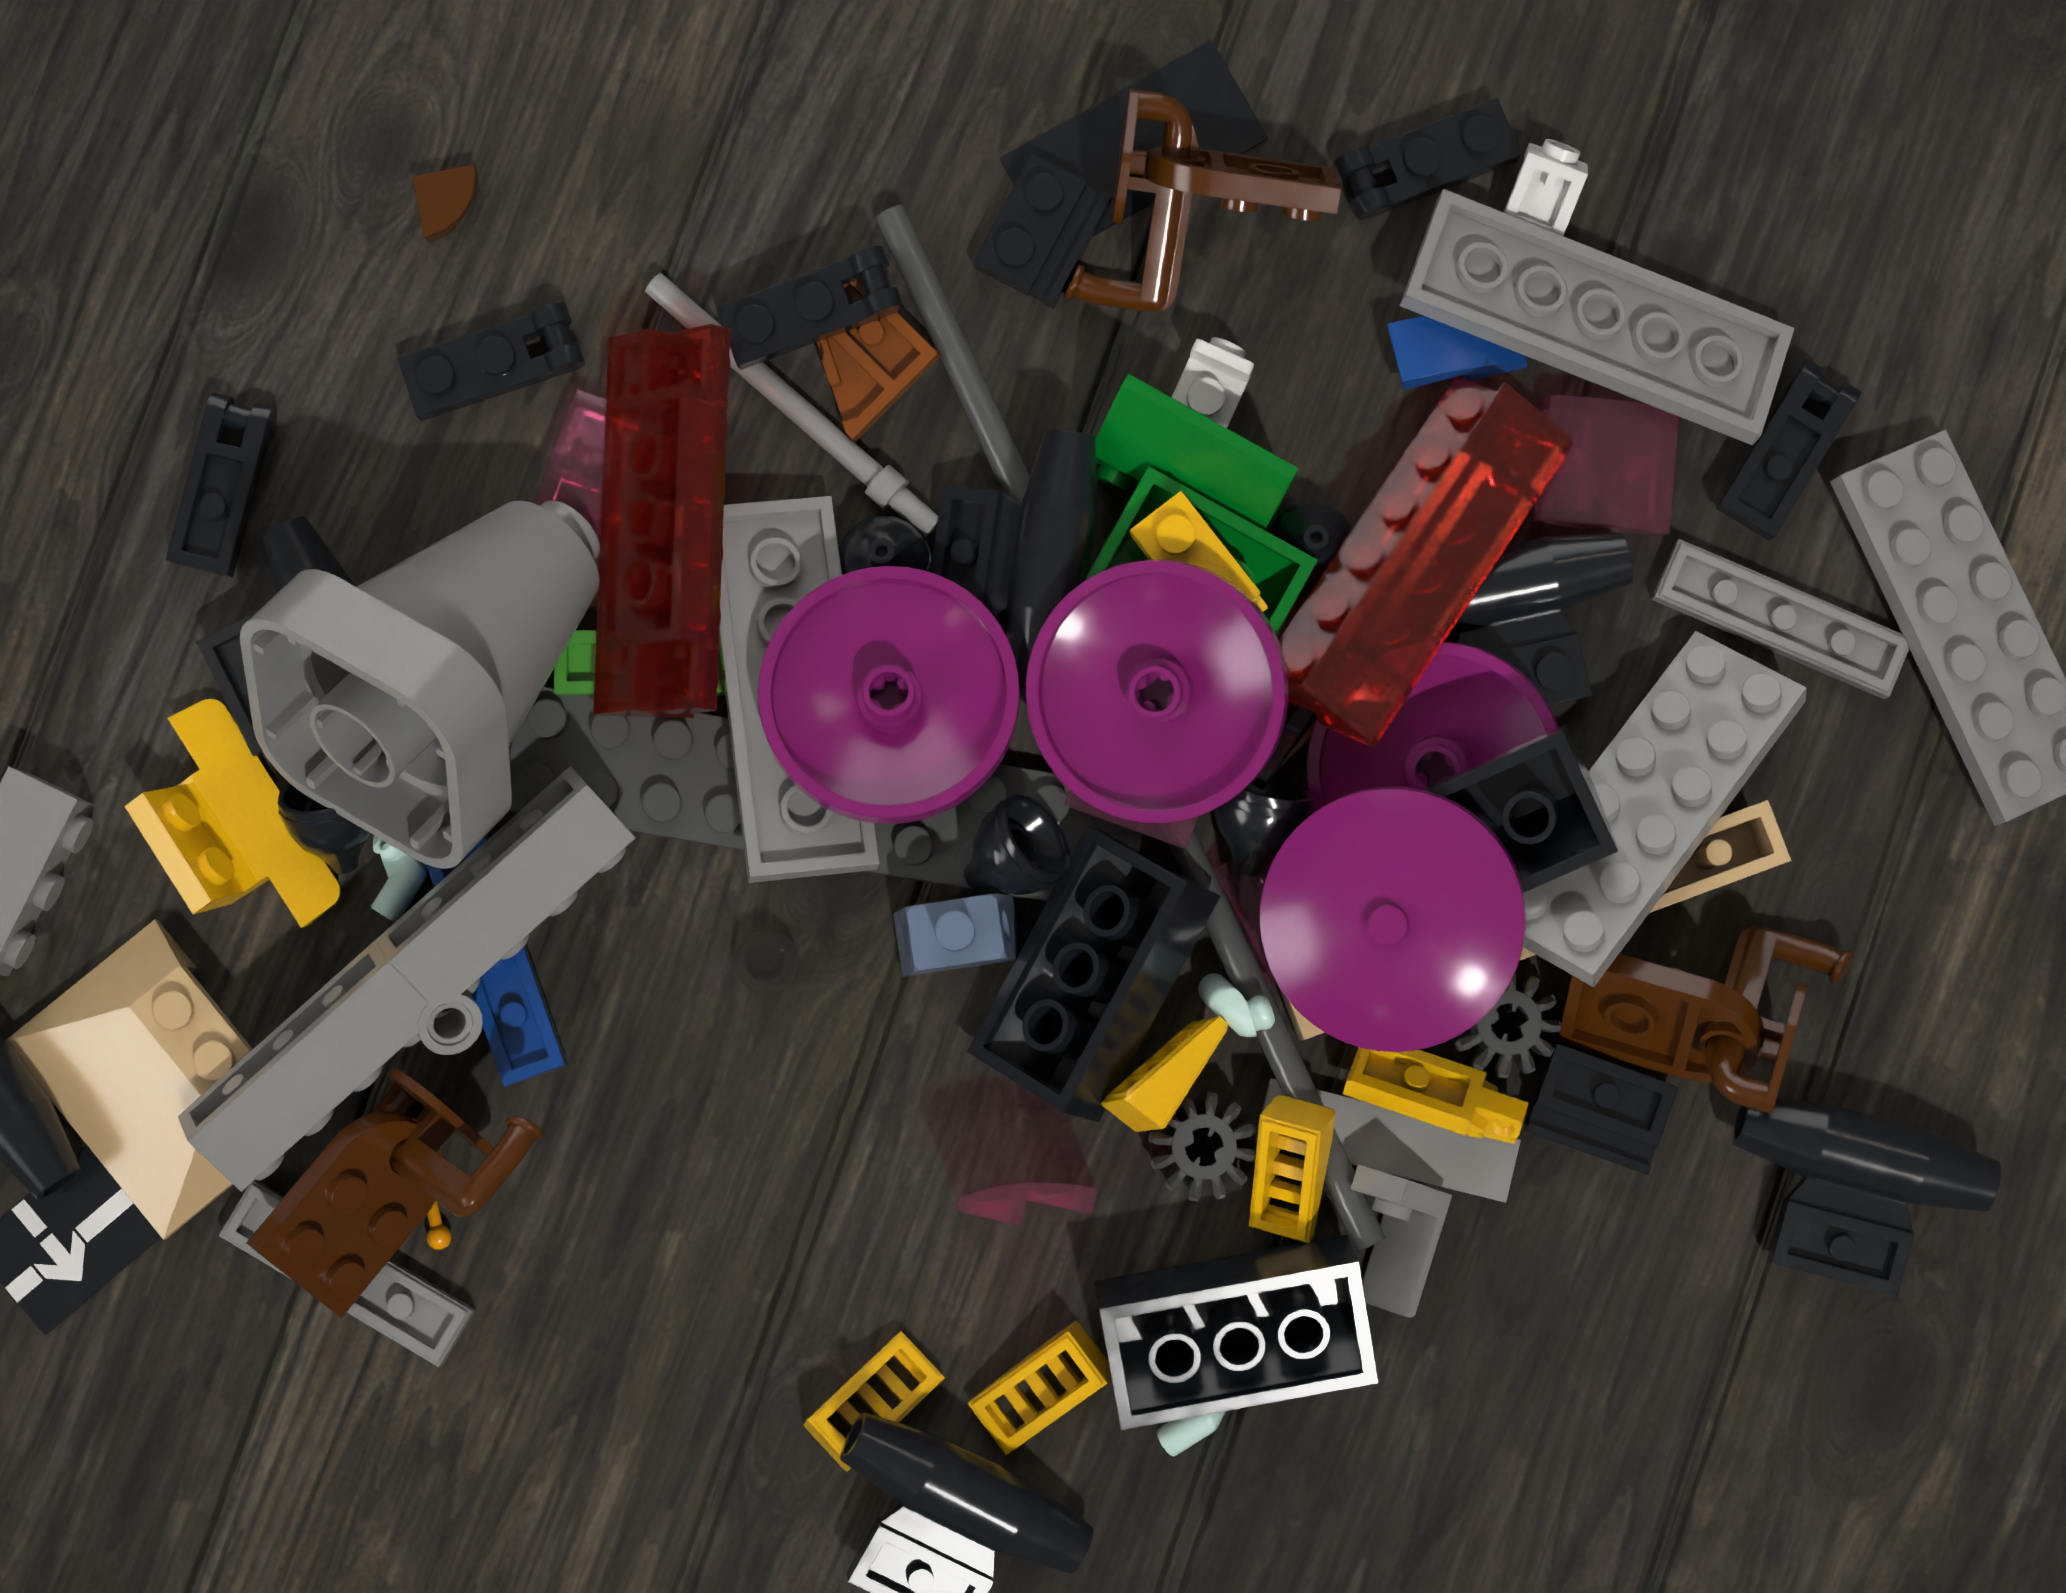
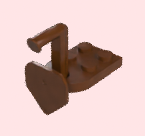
(1176, 174)
(1697, 1024)
(377, 1188)

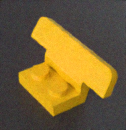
(223, 825)

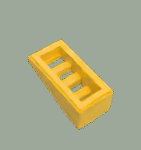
(1160, 1084)
(1303, 1130)
(1085, 1355)
(910, 1358)

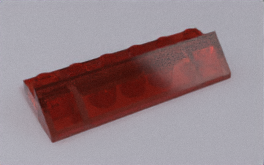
(662, 523)
(1419, 557)

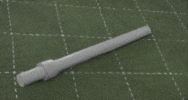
(883, 485)

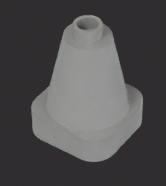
(417, 681)

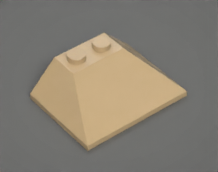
(126, 1060)

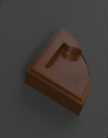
(445, 199)

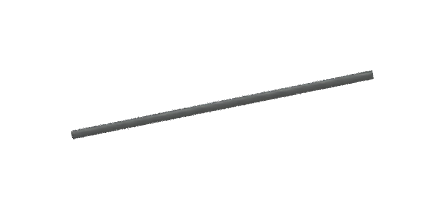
(1193, 862)

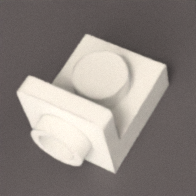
(1548, 186)
(1214, 379)

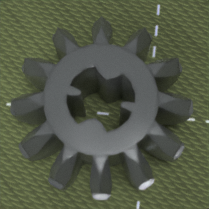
(1525, 1032)
(1222, 1156)

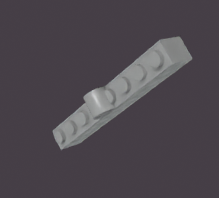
(404, 980)

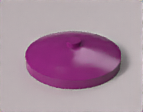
(1157, 691)
(889, 694)
(1454, 718)
(1393, 919)

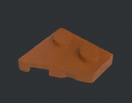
(873, 366)

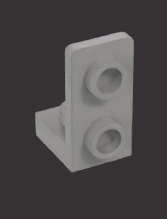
(1411, 1229)

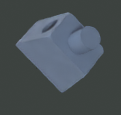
(956, 934)

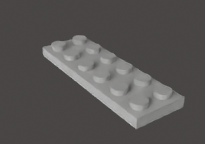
(1597, 317)
(768, 565)
(1964, 620)
(1662, 794)

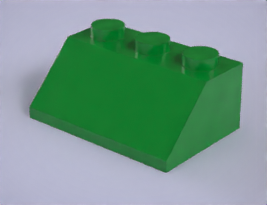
(1163, 434)
(1268, 561)

